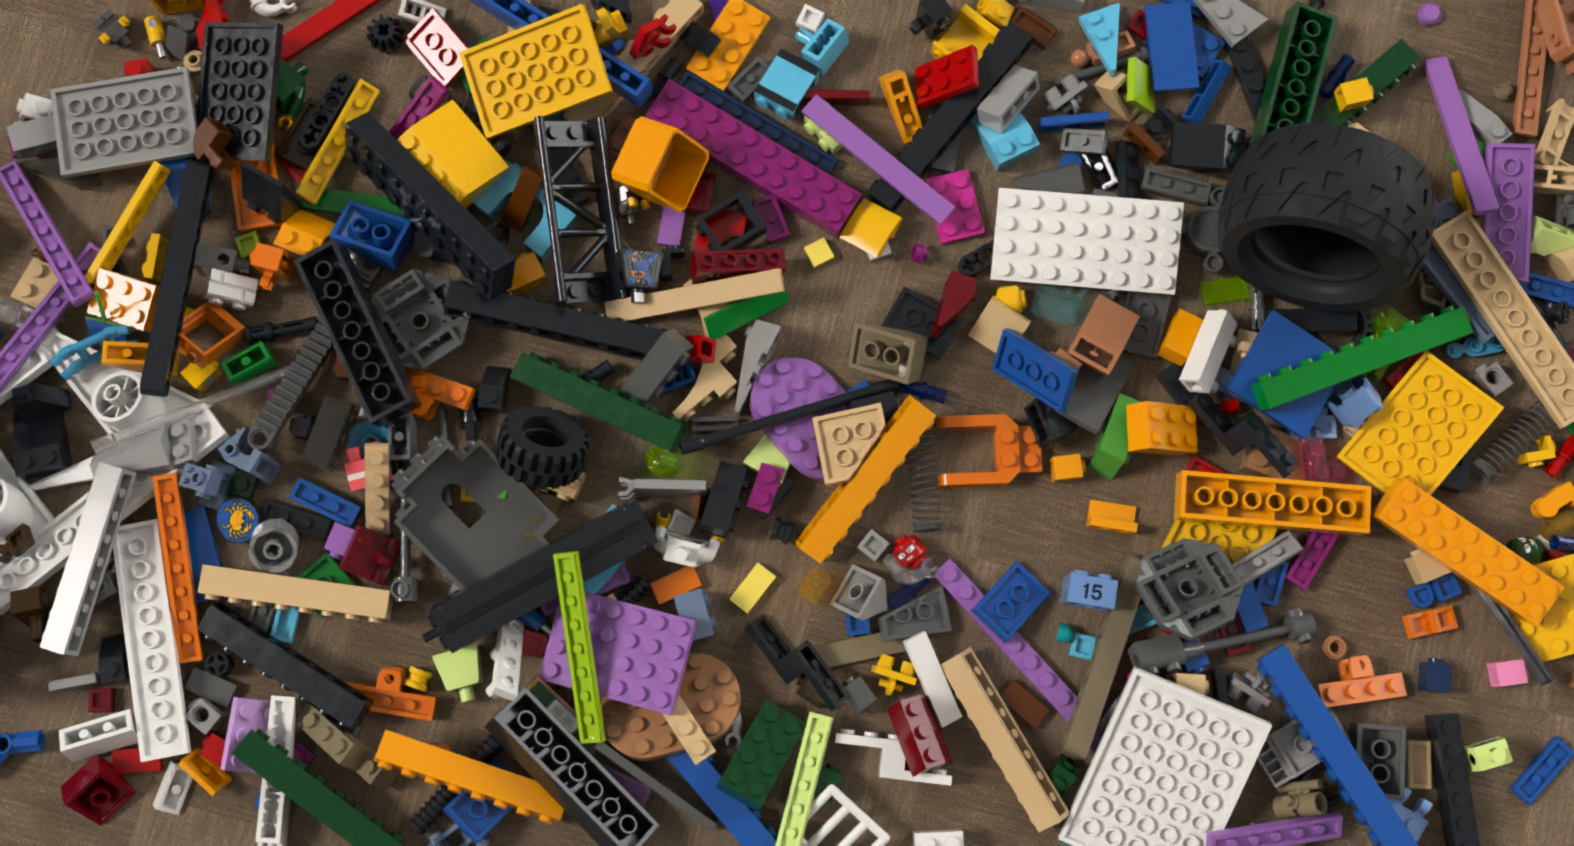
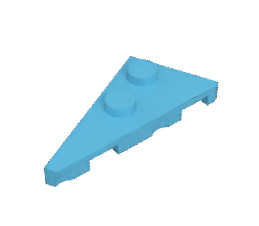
(1102, 31)

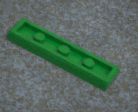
(741, 313)

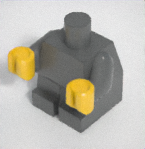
(114, 29)
(628, 205)

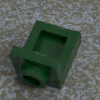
(1064, 773)

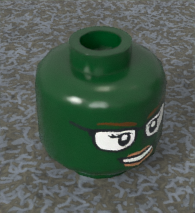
(1526, 548)

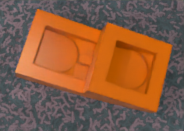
(1430, 621)

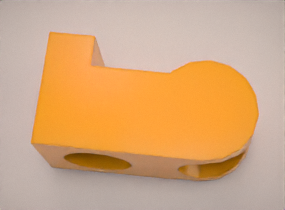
(1550, 502)

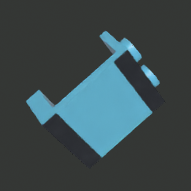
(785, 84)

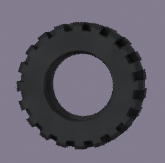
(542, 447)

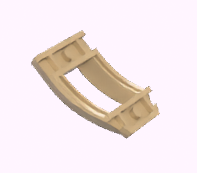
(1555, 134)

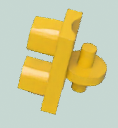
(905, 674)

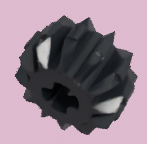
(389, 25)

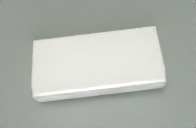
(172, 789)

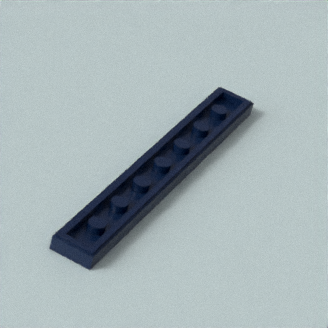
(759, 122)

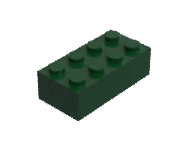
(761, 755)

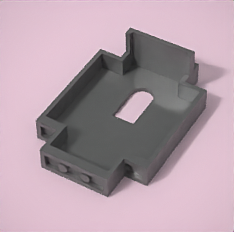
(495, 539)

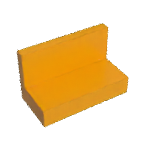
(1111, 517)

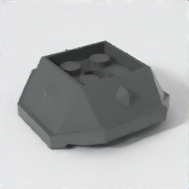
(410, 299)
(1204, 572)

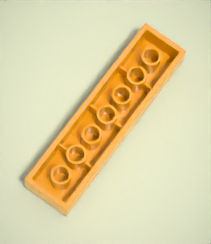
(1272, 503)
(1467, 551)

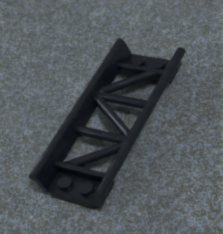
(579, 136)

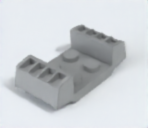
(1287, 753)

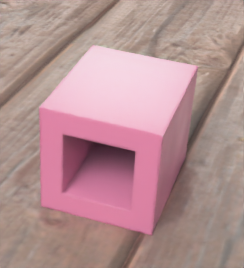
(1508, 673)

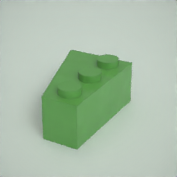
(1113, 444)

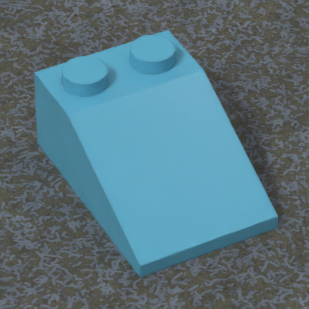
(1007, 147)

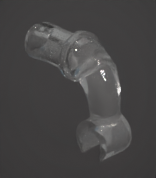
(904, 576)

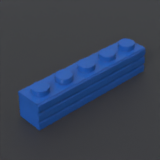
(1207, 92)

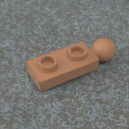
(1125, 46)

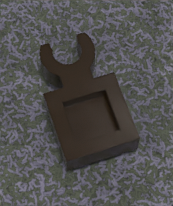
(16, 543)

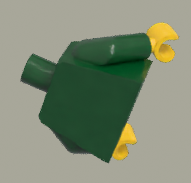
(290, 91)

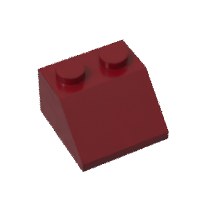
(97, 790)

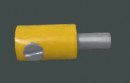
(156, 34)

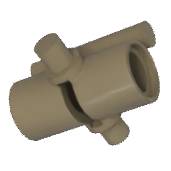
(1300, 799)

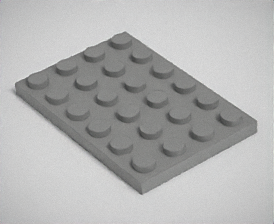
(124, 122)

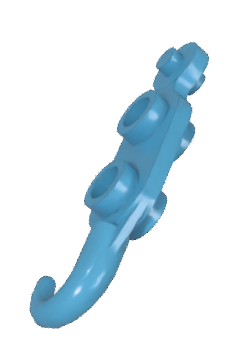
(1473, 347)

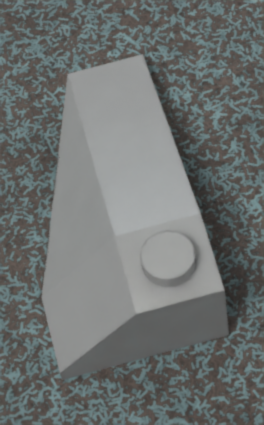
(759, 346)

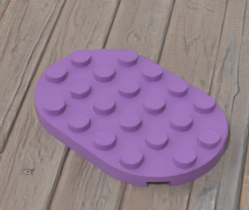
(786, 386)

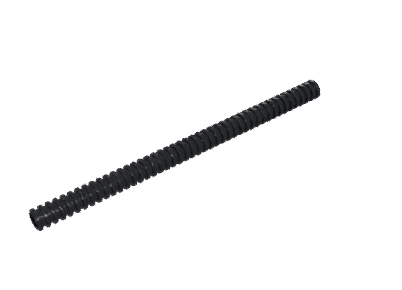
(491, 746)

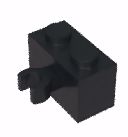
(932, 17)

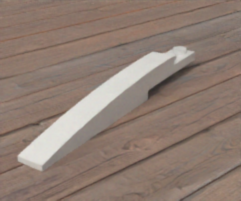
(271, 826)

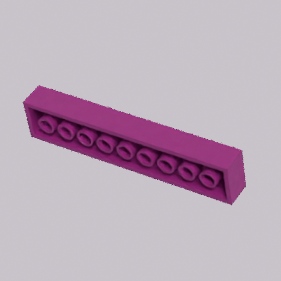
(758, 159)

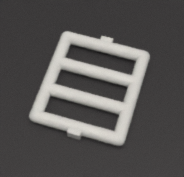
(848, 806)

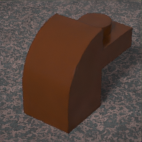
(210, 142)

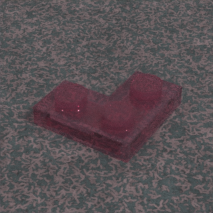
(1315, 465)

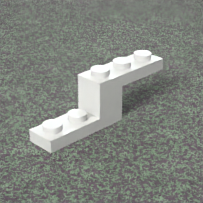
(892, 757)

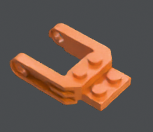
(1013, 445)

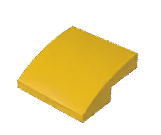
(871, 227)

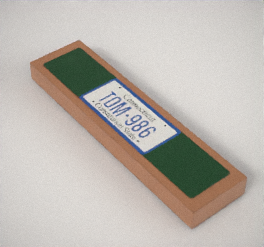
(558, 708)

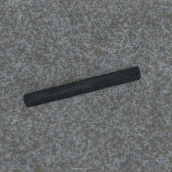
(1519, 641)

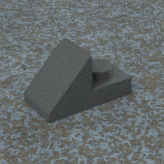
(183, 37)

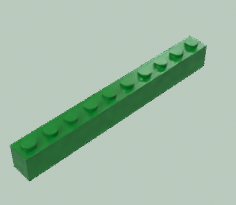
(1360, 358)

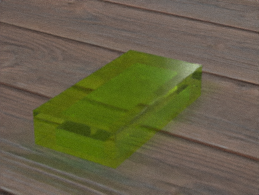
(1224, 291)

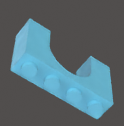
(498, 196)

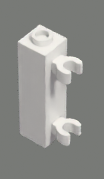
(1208, 352)

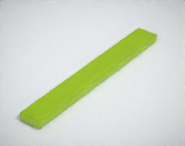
(579, 647)

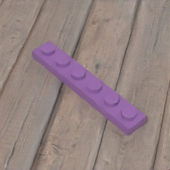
(1280, 832)

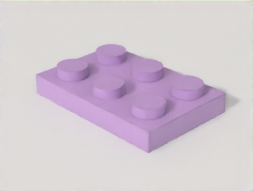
(244, 716)

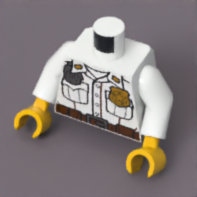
(684, 548)

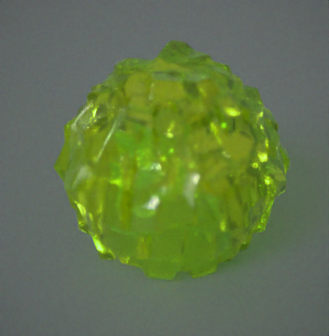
(662, 462)

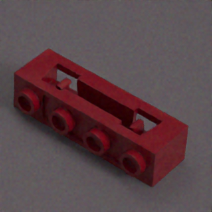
(734, 263)

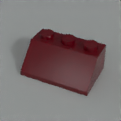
(919, 735)

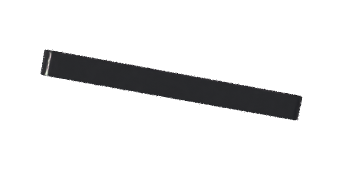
(176, 279)

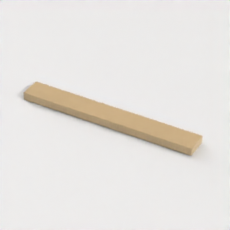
(698, 295)

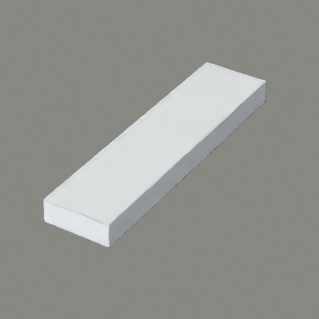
(932, 679)

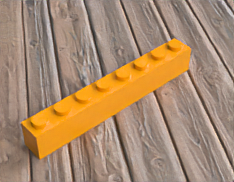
(850, 498)
(466, 775)

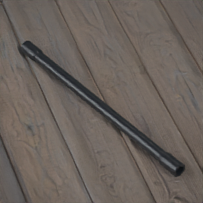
(699, 442)

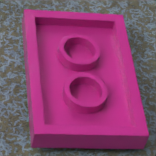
(965, 220)

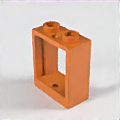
(221, 321)

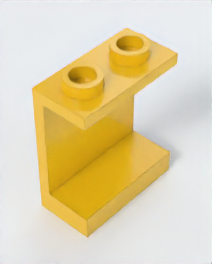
(966, 30)

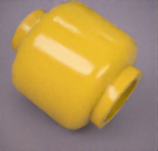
(1012, 297)

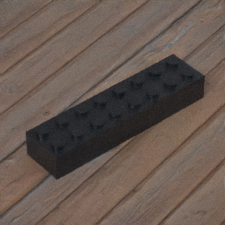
(357, 333)
(570, 773)

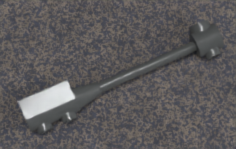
(403, 447)
(1171, 653)

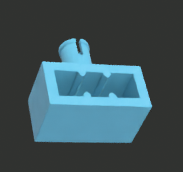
(824, 45)

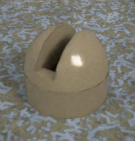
(1503, 91)

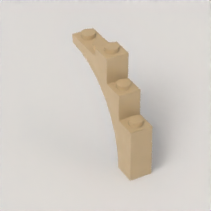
(713, 376)

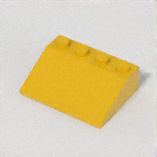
(454, 152)

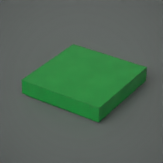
(327, 570)

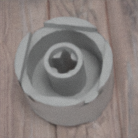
(271, 557)

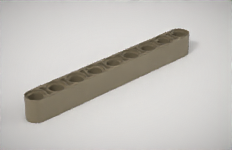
(1103, 663)

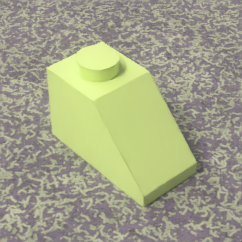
(1549, 237)

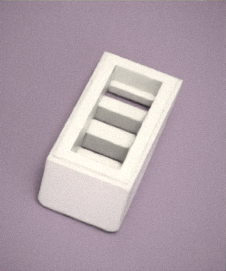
(411, 18)

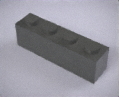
(657, 368)

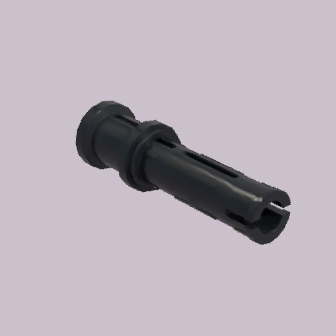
(271, 331)

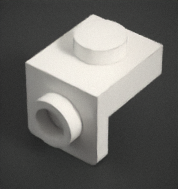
(33, 106)

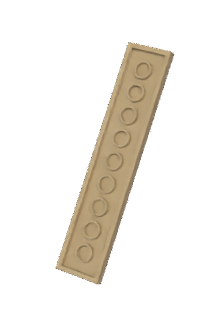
(1509, 314)

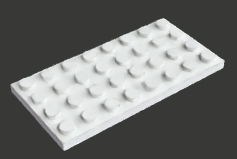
(1087, 241)

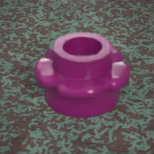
(919, 253)

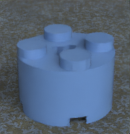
(1354, 401)

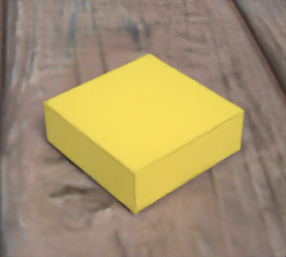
(819, 252)

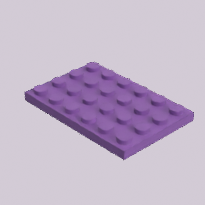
(635, 652)

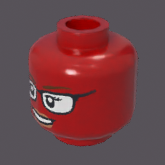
(910, 551)

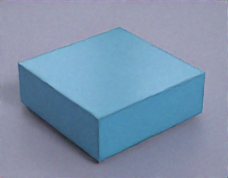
(1082, 646)

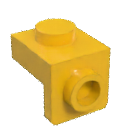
(996, 11)
(1546, 451)

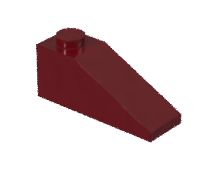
(955, 299)

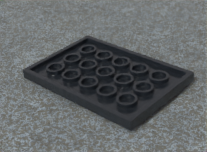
(241, 84)

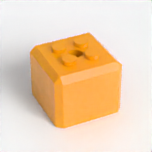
(660, 164)

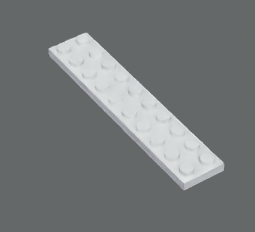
(150, 642)

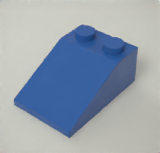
(374, 234)

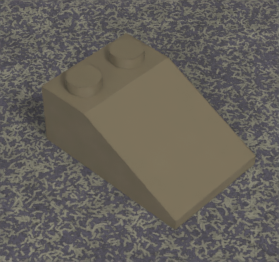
(887, 352)

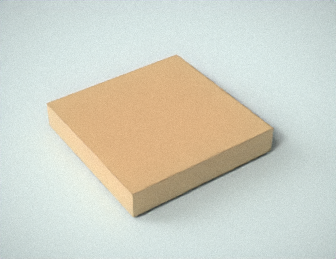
(992, 322)

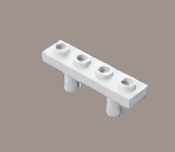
(507, 661)

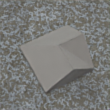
(861, 594)

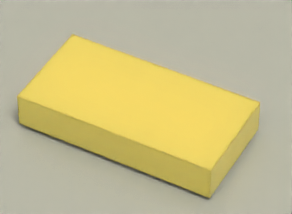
(752, 588)

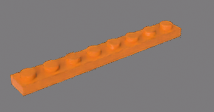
(178, 567)

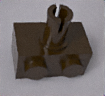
(33, 609)

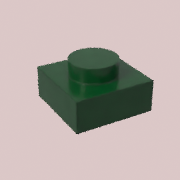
(243, 484)

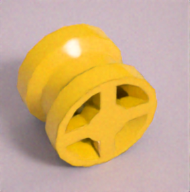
(418, 678)

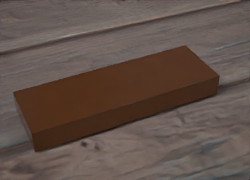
(523, 197)

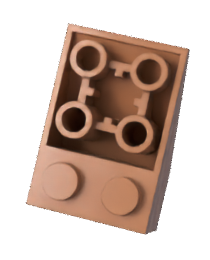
(1103, 335)

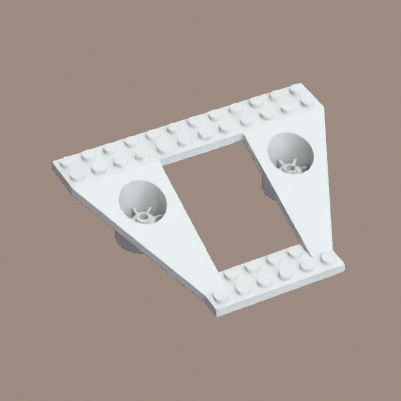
(116, 403)

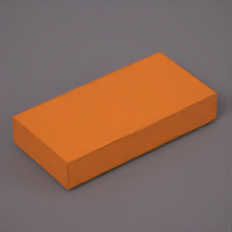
(675, 584)

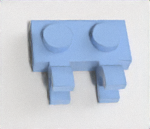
(1412, 819)

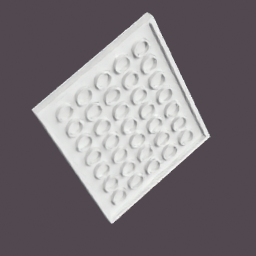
(1164, 768)

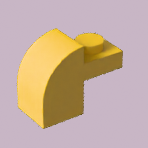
(609, 28)

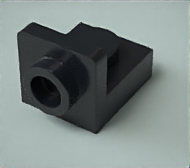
(1159, 123)

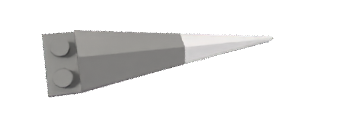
(152, 452)

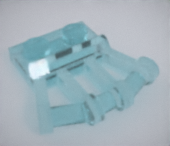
(1056, 304)

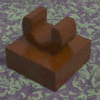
(698, 505)

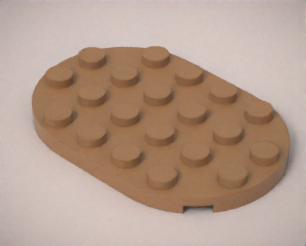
(708, 692)

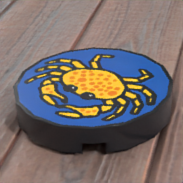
(238, 519)

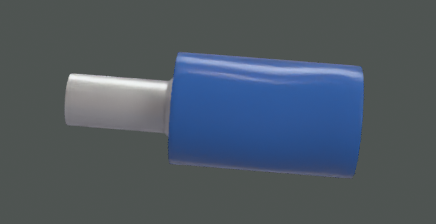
(535, 621)

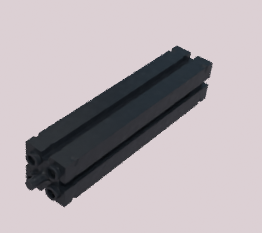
(533, 579)

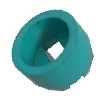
(1065, 633)

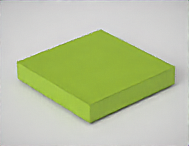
(1140, 86)

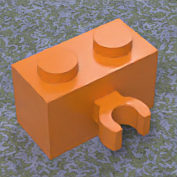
(272, 263)

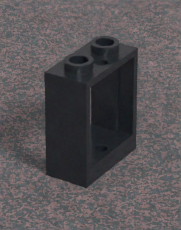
(750, 212)

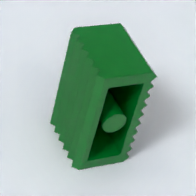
(249, 363)

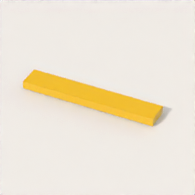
(333, 147)
(129, 220)

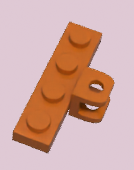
(435, 389)
(1359, 686)
(392, 699)

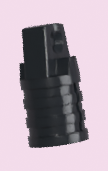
(471, 420)

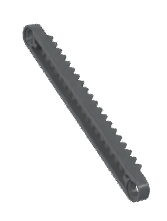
(300, 375)

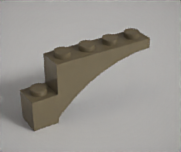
(342, 745)

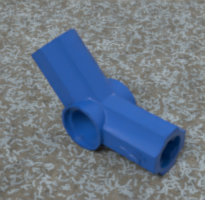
(21, 743)

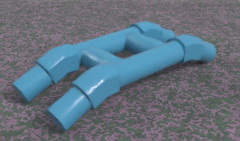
(80, 348)

